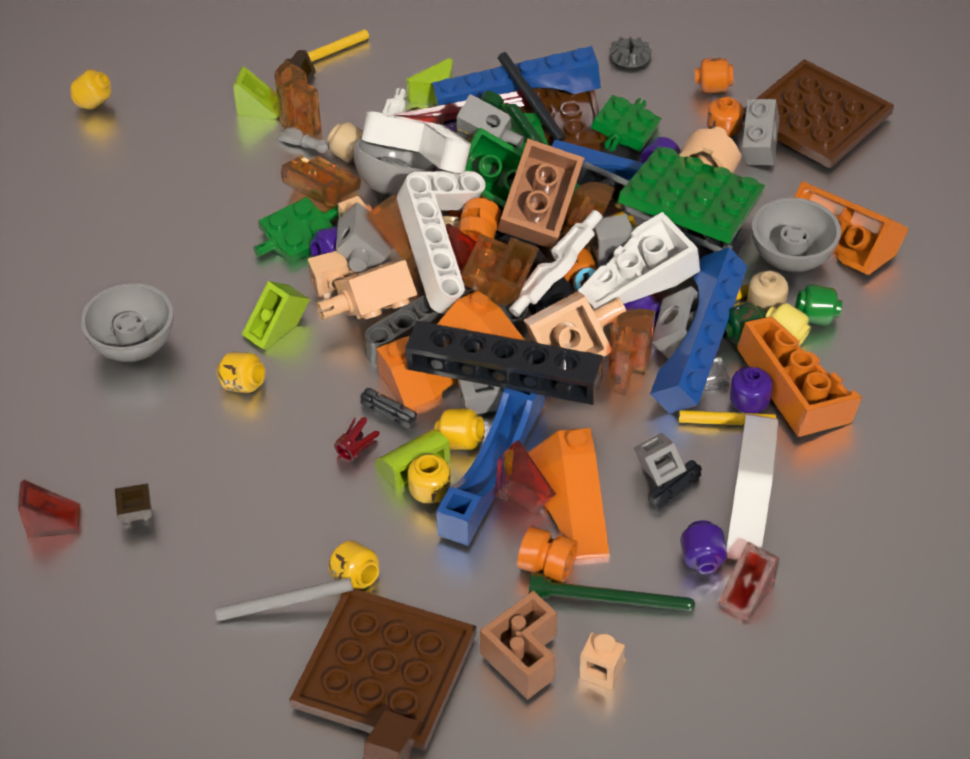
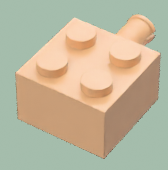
(370, 290)
(575, 324)

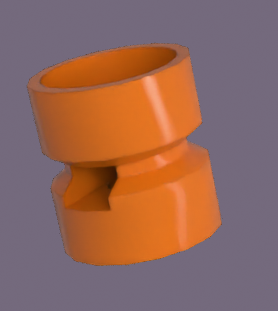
(479, 217)
(547, 554)

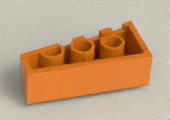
(801, 387)

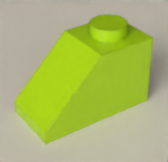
(275, 314)

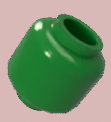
(819, 304)

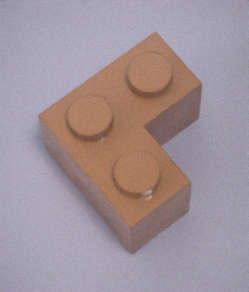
(517, 643)

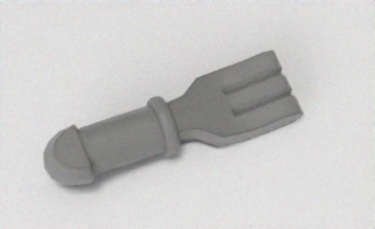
(296, 137)

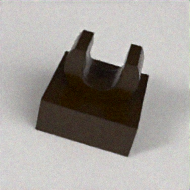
(303, 62)
(133, 503)

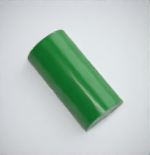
(496, 164)

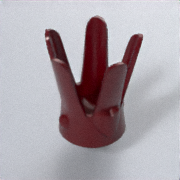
(352, 443)

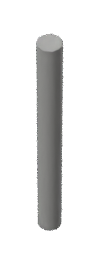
(284, 599)

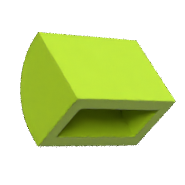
(395, 463)

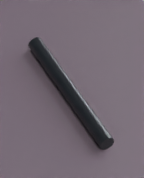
(531, 97)

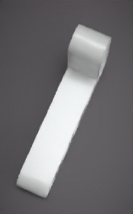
(432, 140)
(420, 206)
(752, 484)

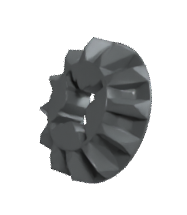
(620, 55)

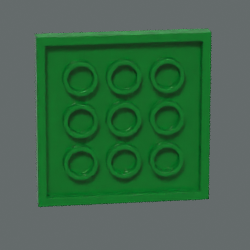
(692, 194)

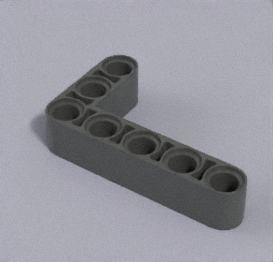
(402, 322)

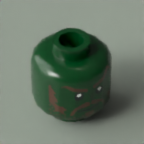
(738, 316)

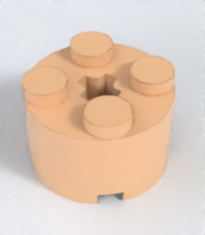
(712, 148)

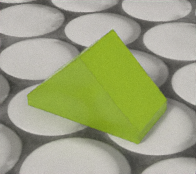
(420, 85)
(254, 97)

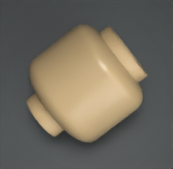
(343, 140)
(767, 290)

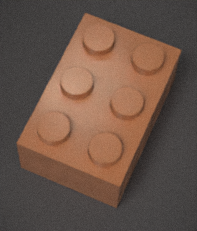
(540, 194)

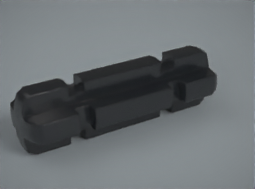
(388, 407)
(671, 488)

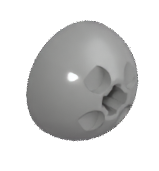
(387, 167)
(795, 234)
(128, 321)

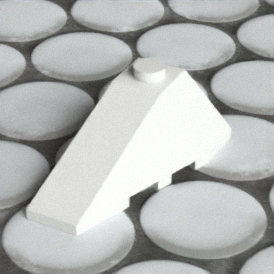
(648, 263)

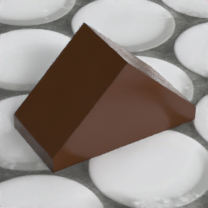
(391, 737)

